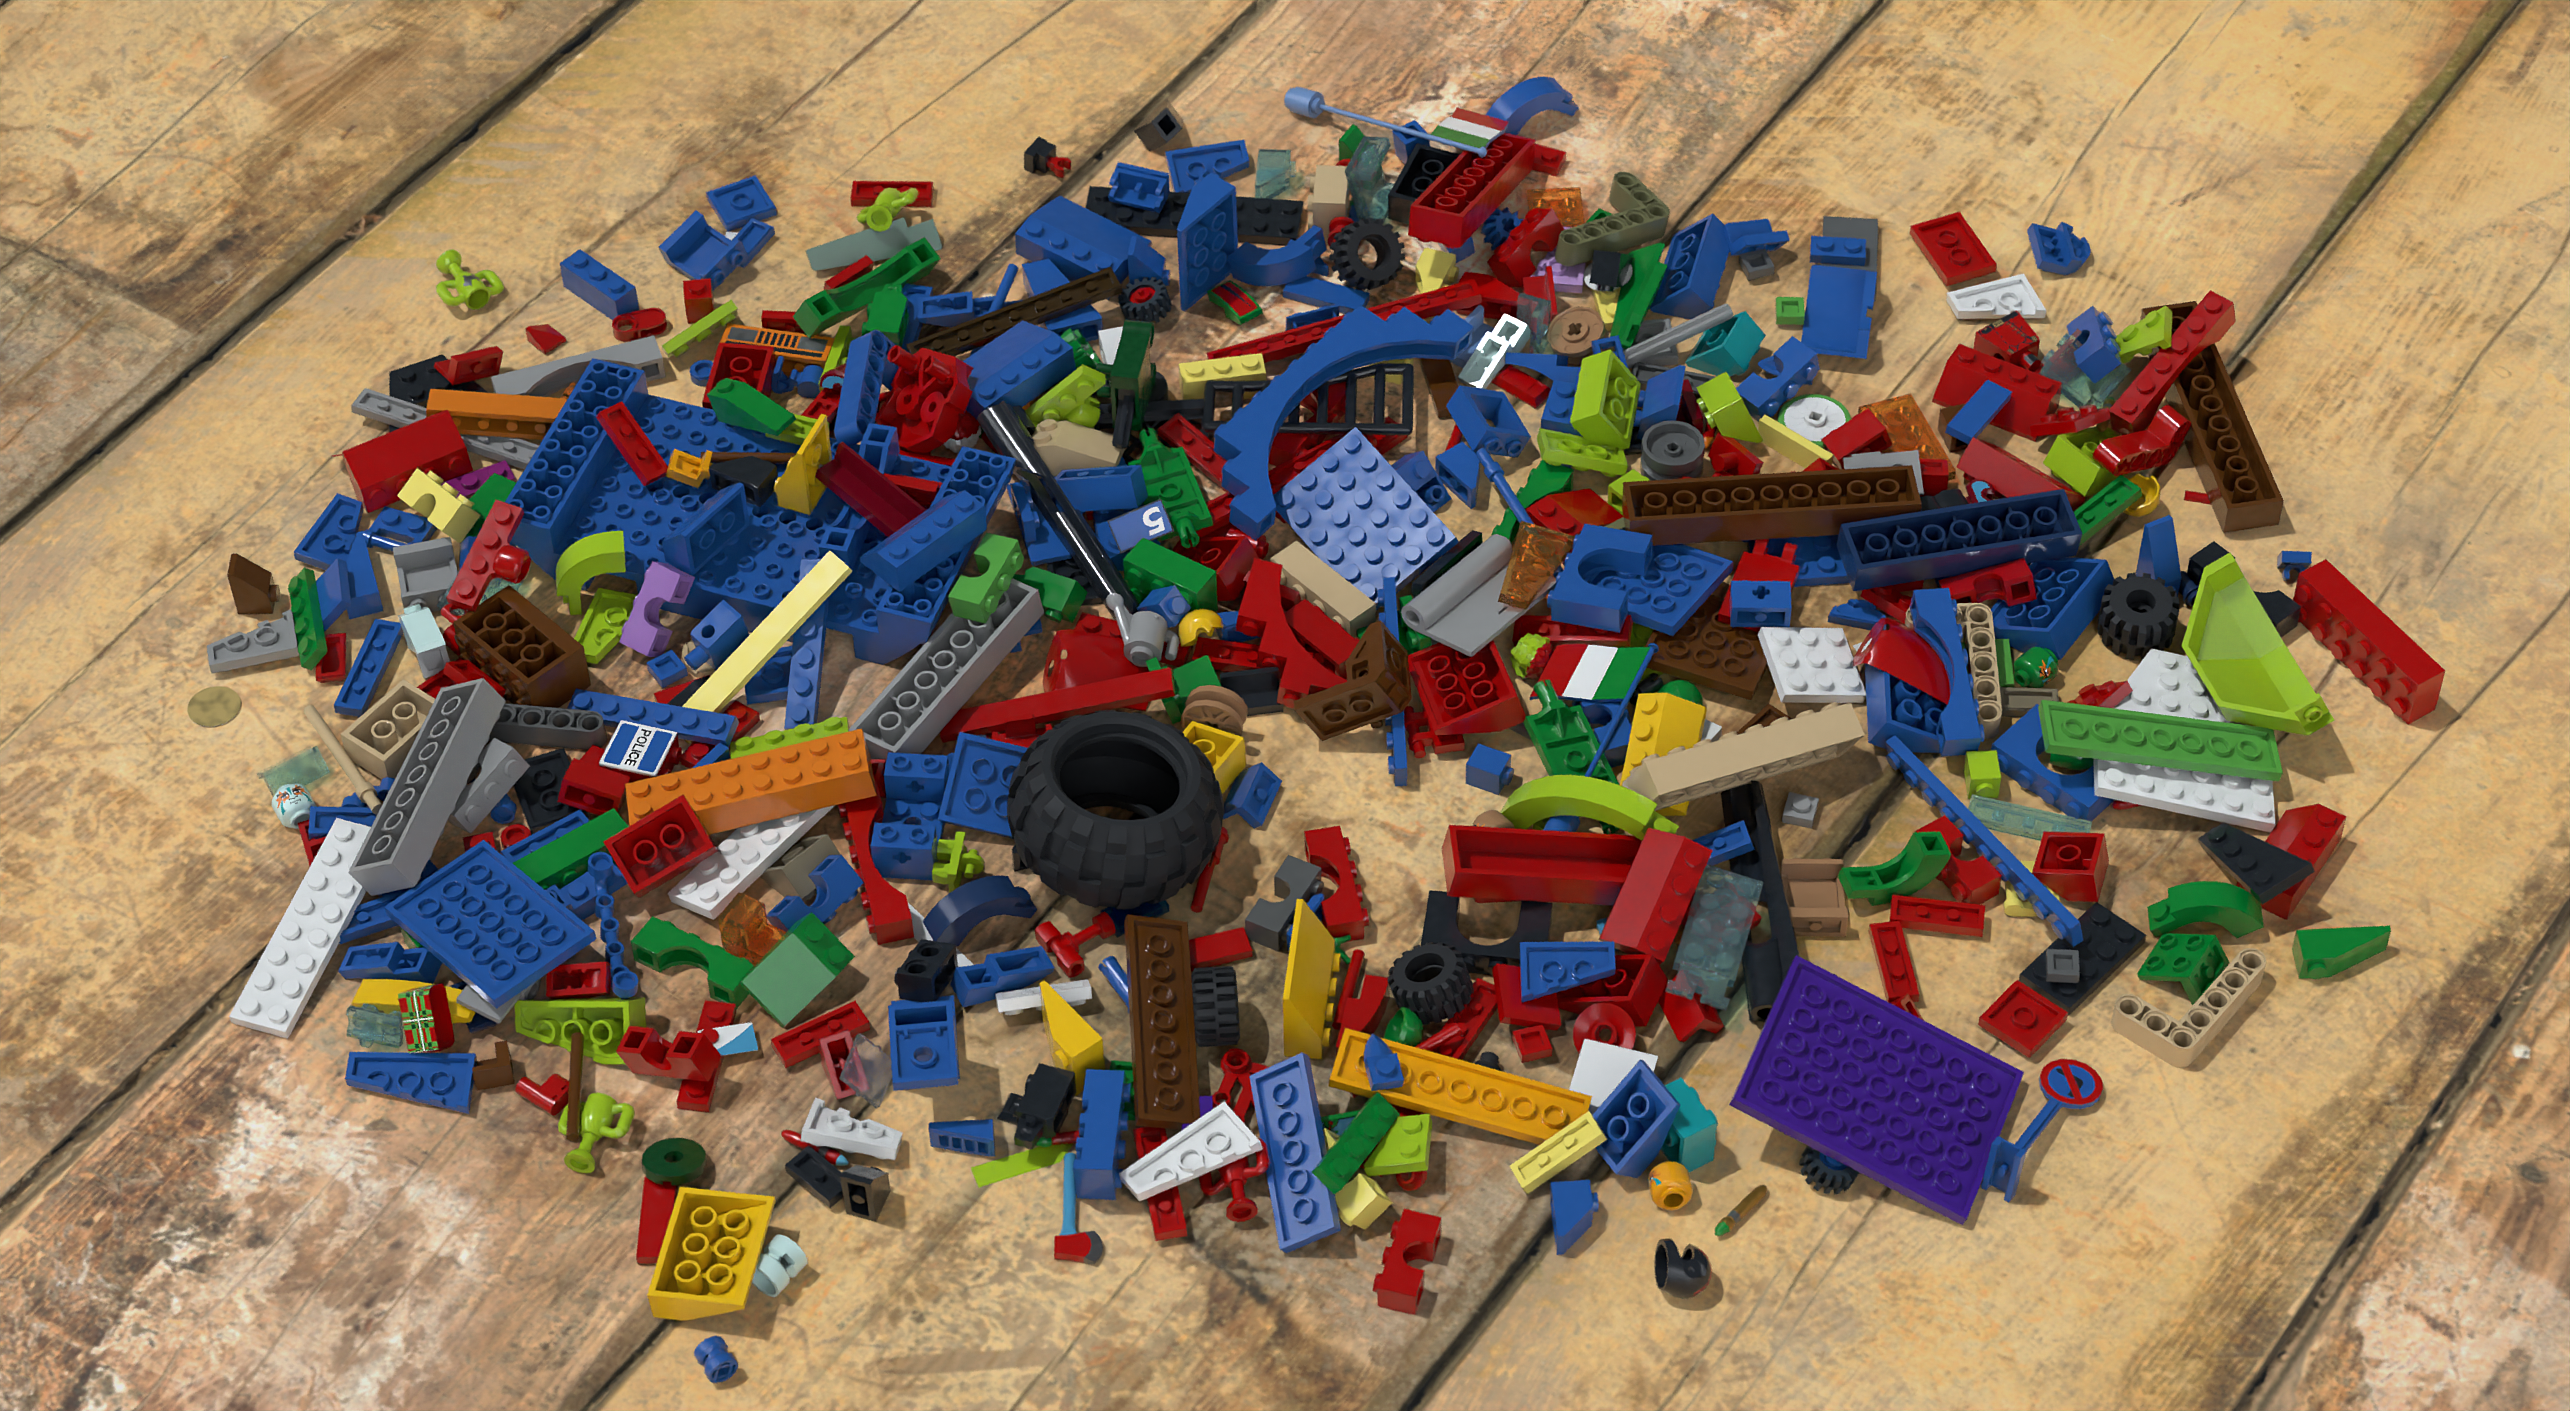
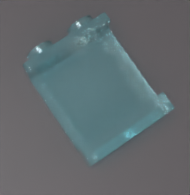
(1367, 178)
(2075, 383)

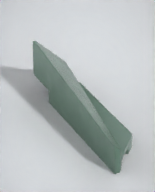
(873, 244)

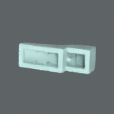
(1489, 357)

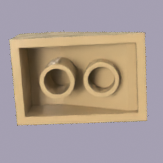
(1074, 446)

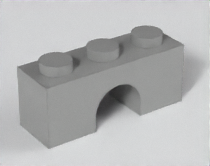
(499, 772)

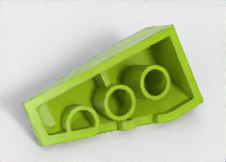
(599, 1019)

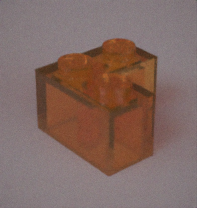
(746, 929)

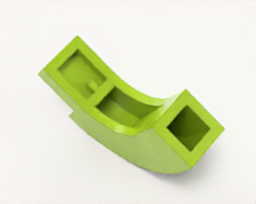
(585, 559)

